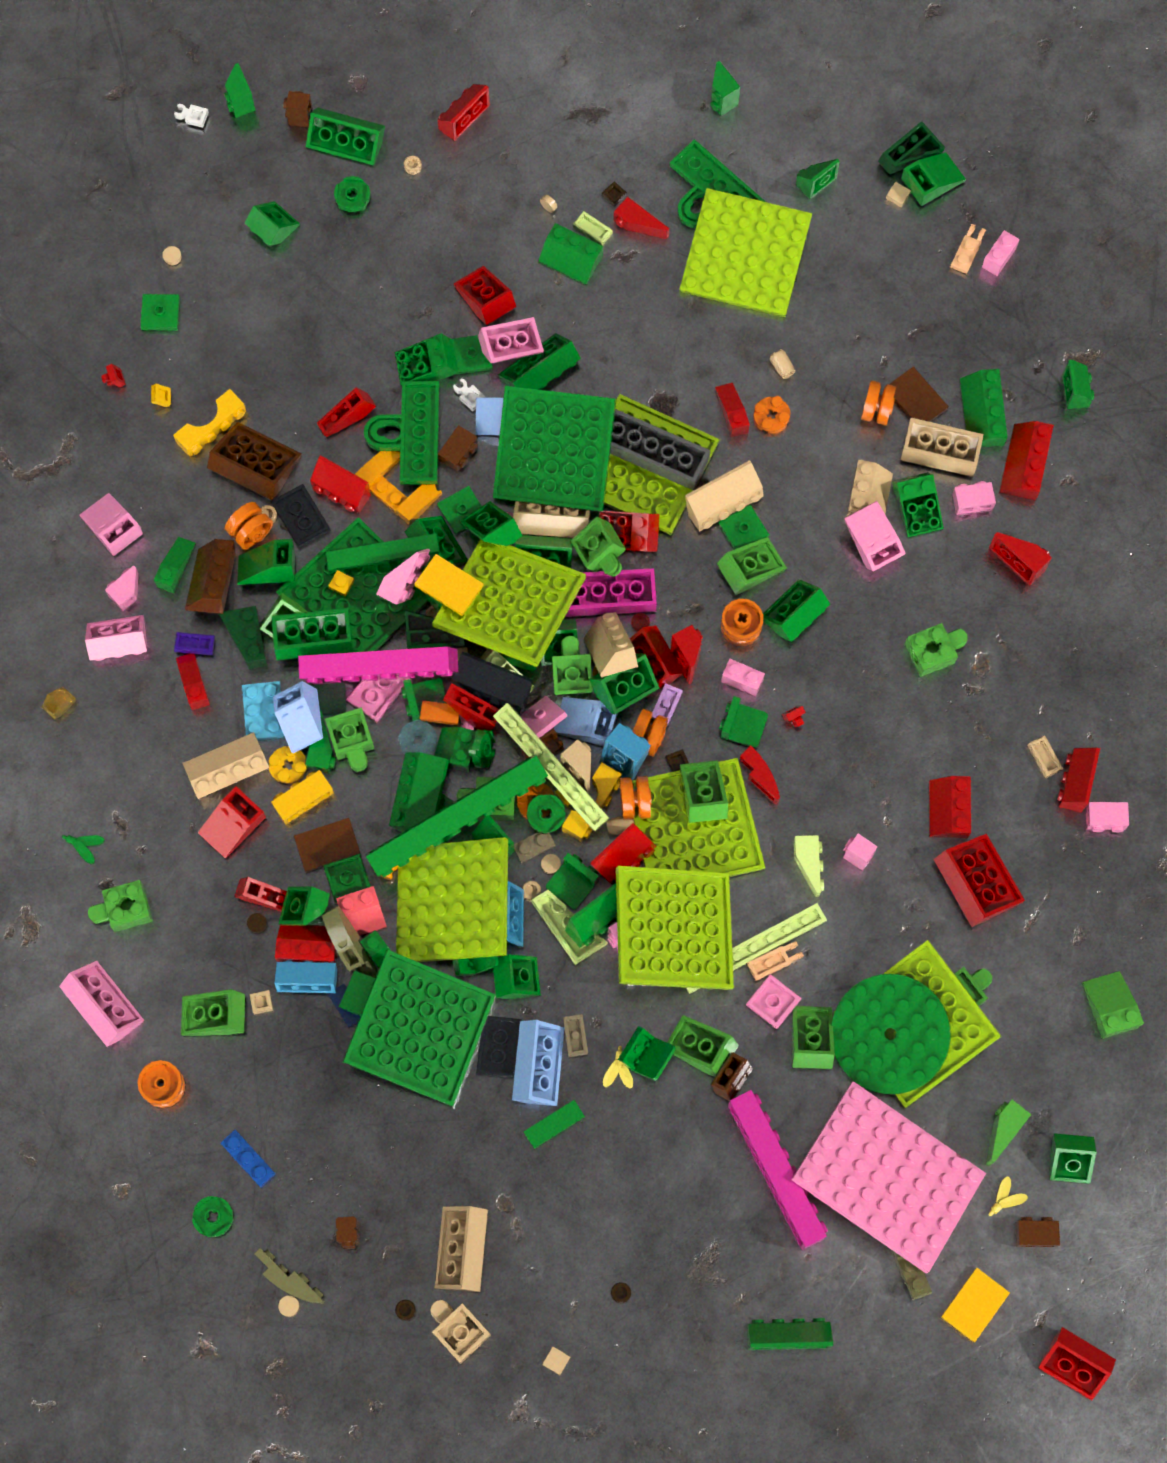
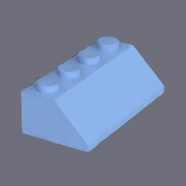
(538, 1063)

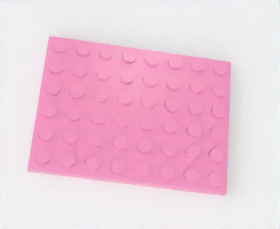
(889, 1177)

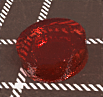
(639, 620)

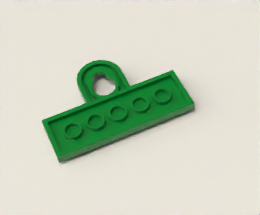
(704, 172)
(418, 432)

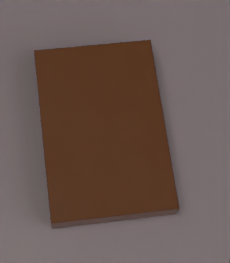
(917, 397)
(326, 844)

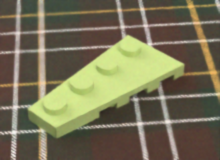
(557, 917)

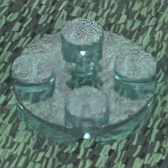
(418, 728)

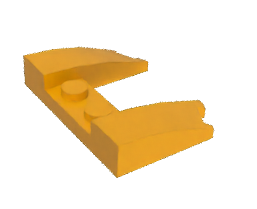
(405, 507)

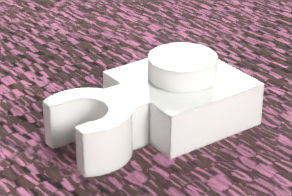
(194, 115)
(468, 394)

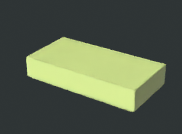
(592, 228)

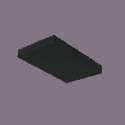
(300, 516)
(498, 1047)

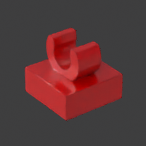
(113, 376)
(794, 715)

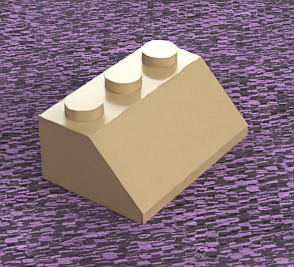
(869, 485)
(578, 762)

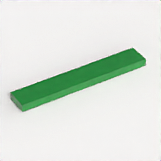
(381, 552)

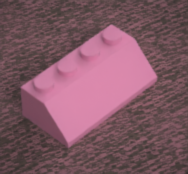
(101, 1003)

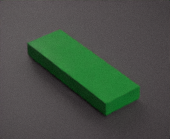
(554, 1124)

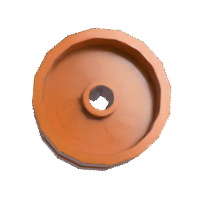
(880, 403)
(248, 525)
(741, 622)
(653, 732)
(636, 797)
(161, 1072)

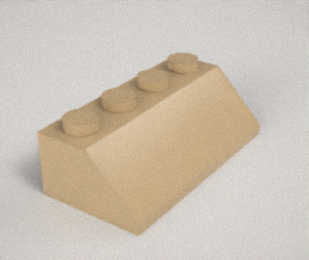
(942, 447)
(724, 496)
(550, 519)
(610, 645)
(225, 765)
(461, 1248)

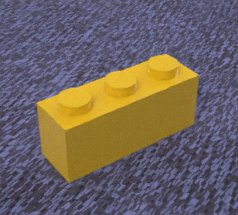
(302, 796)

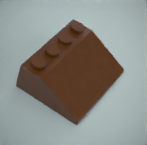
(253, 460)

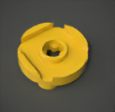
(283, 775)

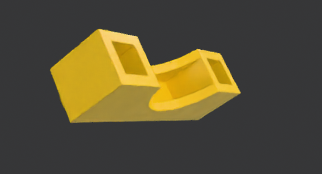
(193, 438)
(605, 781)

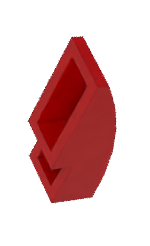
(760, 773)

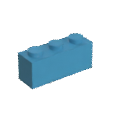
(306, 977)

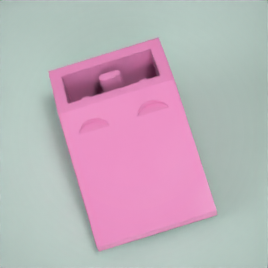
(111, 524)
(874, 536)
(399, 583)

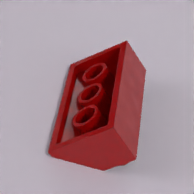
(1026, 459)

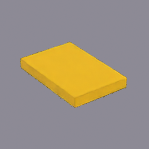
(449, 584)
(975, 1305)

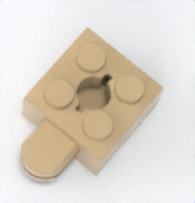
(458, 1329)

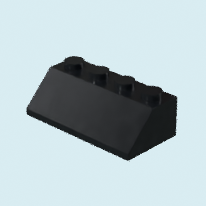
(492, 683)

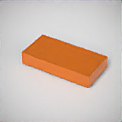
(438, 713)

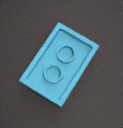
(260, 711)

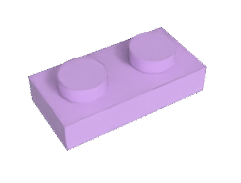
(667, 702)

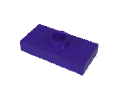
(194, 643)

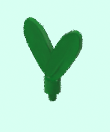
(80, 845)

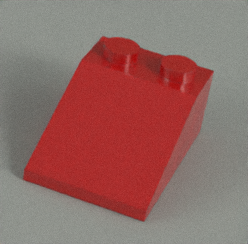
(485, 295)
(1022, 556)

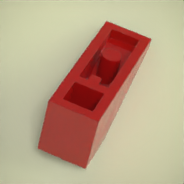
(638, 220)
(733, 410)
(346, 412)
(192, 681)
(471, 708)
(260, 893)

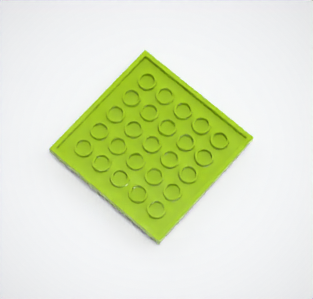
(745, 252)
(642, 491)
(518, 604)
(703, 846)
(454, 902)
(674, 928)
(969, 1025)

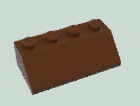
(211, 577)

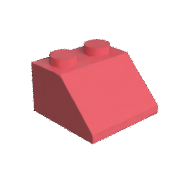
(363, 911)

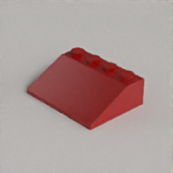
(978, 879)

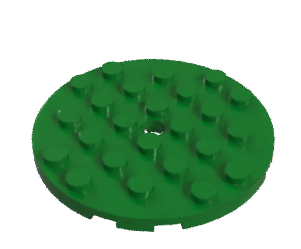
(920, 1038)

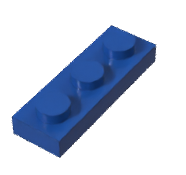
(248, 1158)

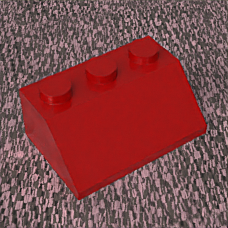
(464, 111)
(340, 485)
(686, 649)
(660, 657)
(1078, 778)
(950, 807)
(625, 850)
(304, 943)
(1077, 1363)

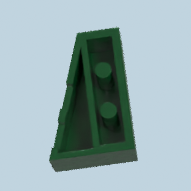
(913, 146)
(245, 631)
(422, 634)

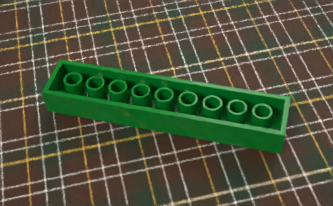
(456, 815)

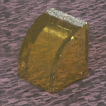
(58, 702)

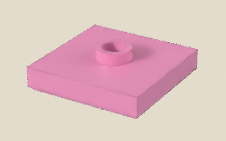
(543, 716)
(773, 1001)

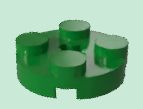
(355, 203)
(481, 750)
(546, 802)
(201, 1215)

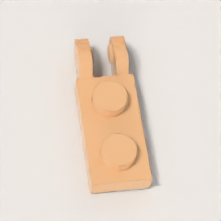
(967, 251)
(773, 961)

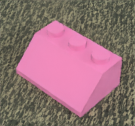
(510, 340)
(116, 637)

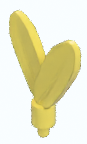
(615, 1068)
(1002, 1198)

